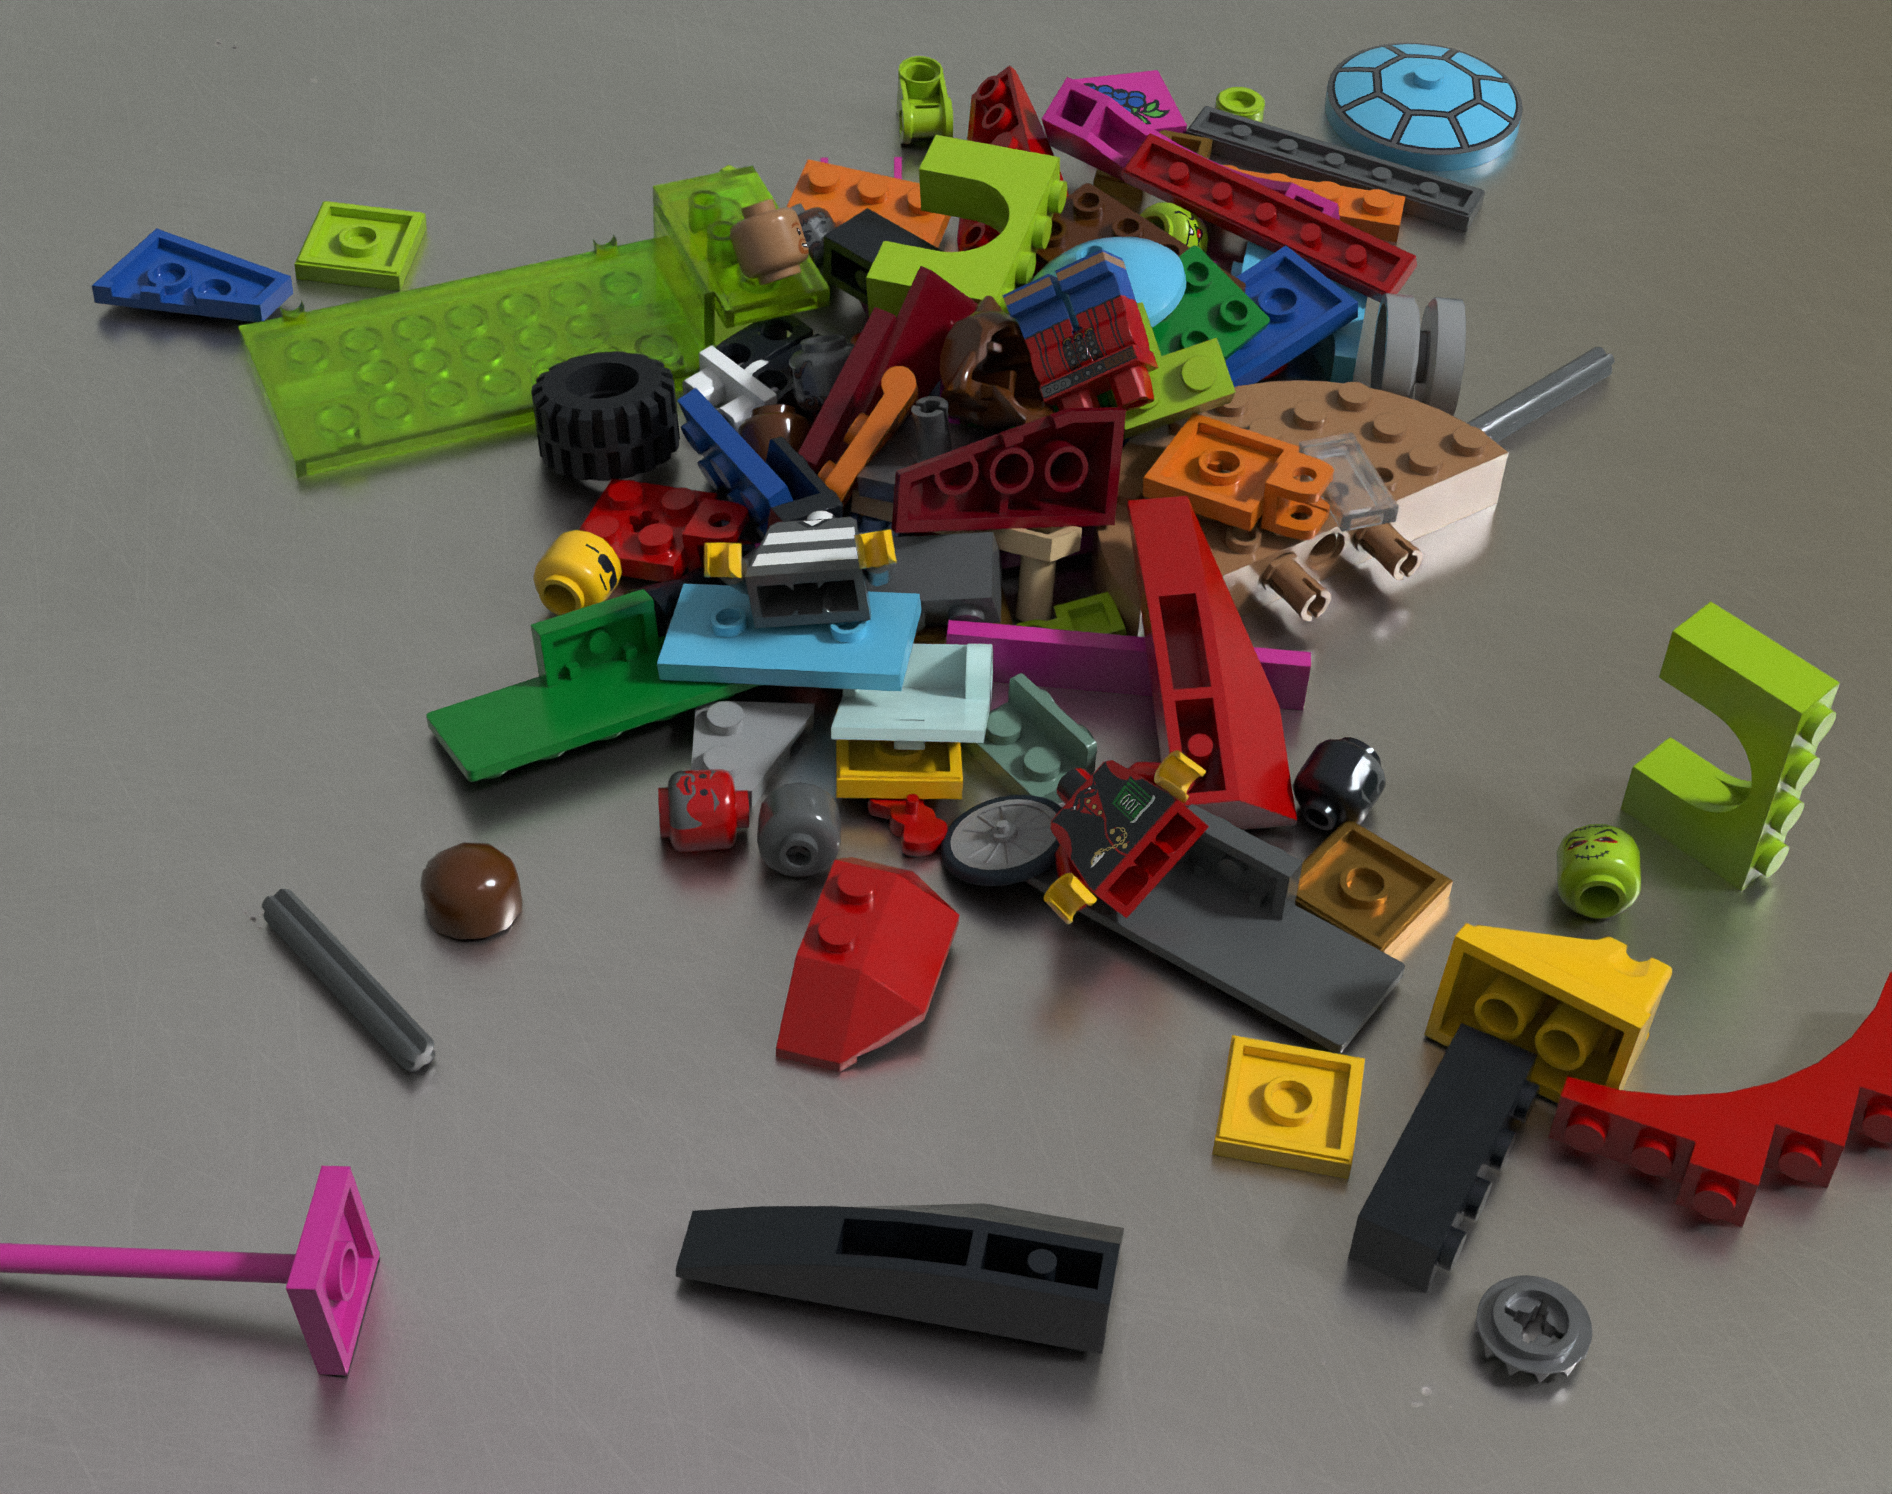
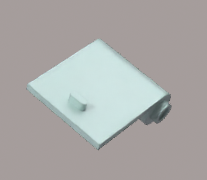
(941, 700)

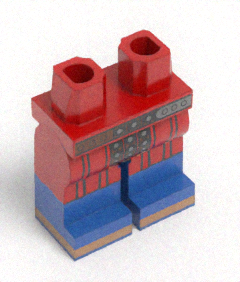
(1085, 334)

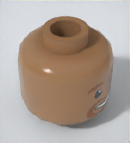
(769, 242)

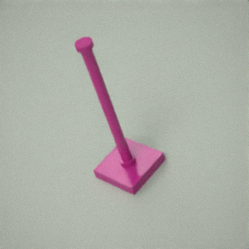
(324, 1279)

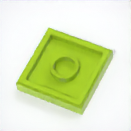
(361, 246)

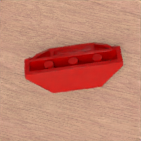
(864, 964)

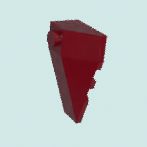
(1029, 476)

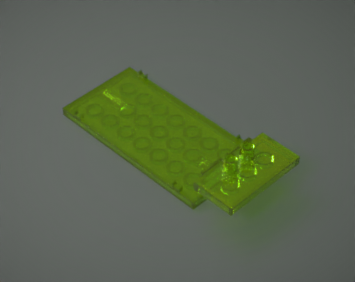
(466, 351)

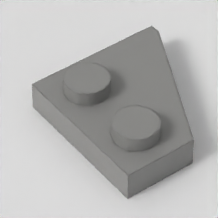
(748, 739)

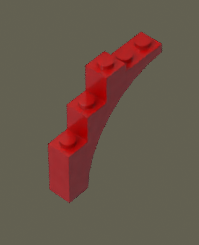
(1726, 1139)

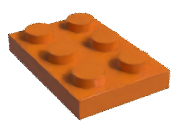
(850, 191)

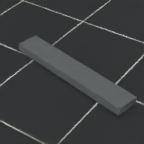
(1318, 161)

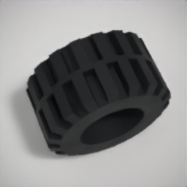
(606, 415)

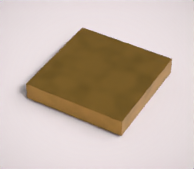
(1369, 887)

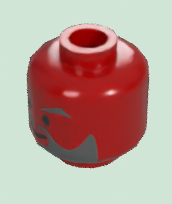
(702, 811)

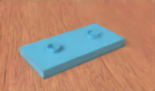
(717, 642)

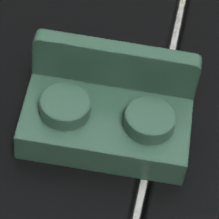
(1032, 743)

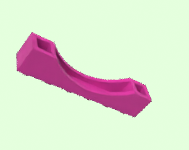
(1108, 135)

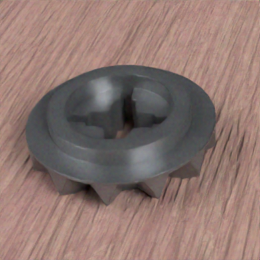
(1516, 1302)

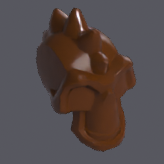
(990, 371)

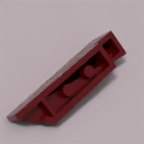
(886, 342)

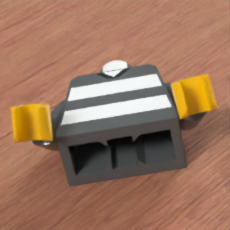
(807, 570)

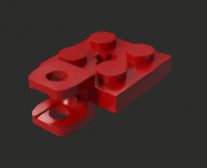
(672, 524)

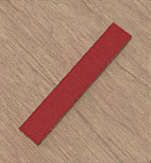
(1268, 218)

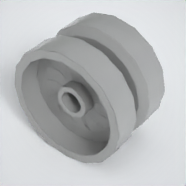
(1420, 356)

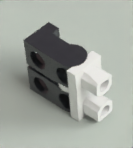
(750, 368)

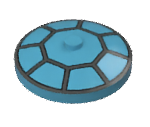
(1423, 106)

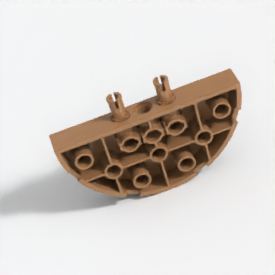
(1425, 457)

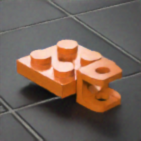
(1260, 479)

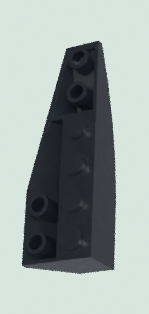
(924, 1263)

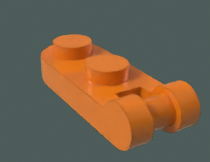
(871, 432)

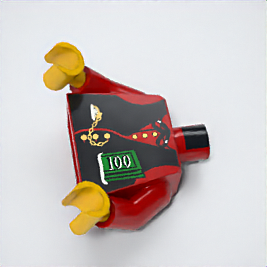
(1121, 832)

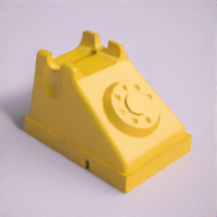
(1554, 995)

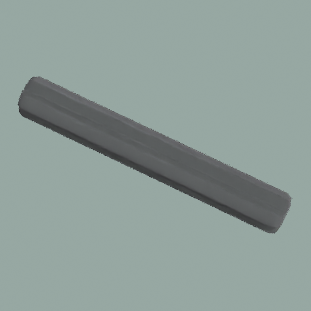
(1545, 394)
(349, 980)

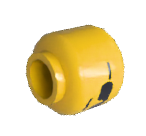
(576, 572)

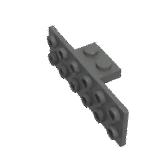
(1236, 925)

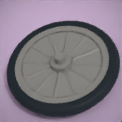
(1002, 841)

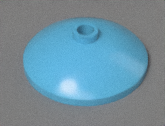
(1152, 269)

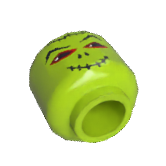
(1598, 870)

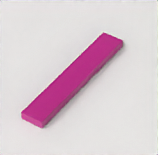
(1105, 660)

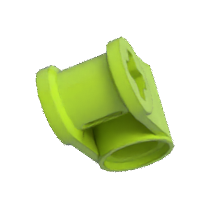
(923, 100)

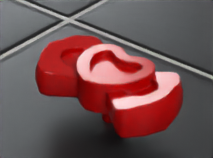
(913, 822)

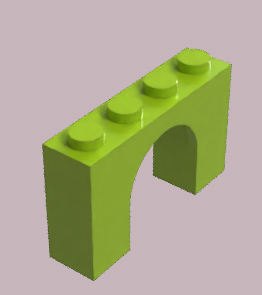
(984, 184)
(1778, 714)

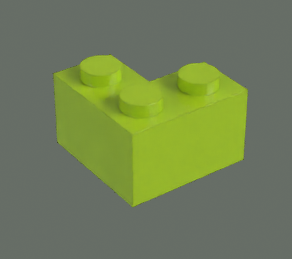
(1183, 384)

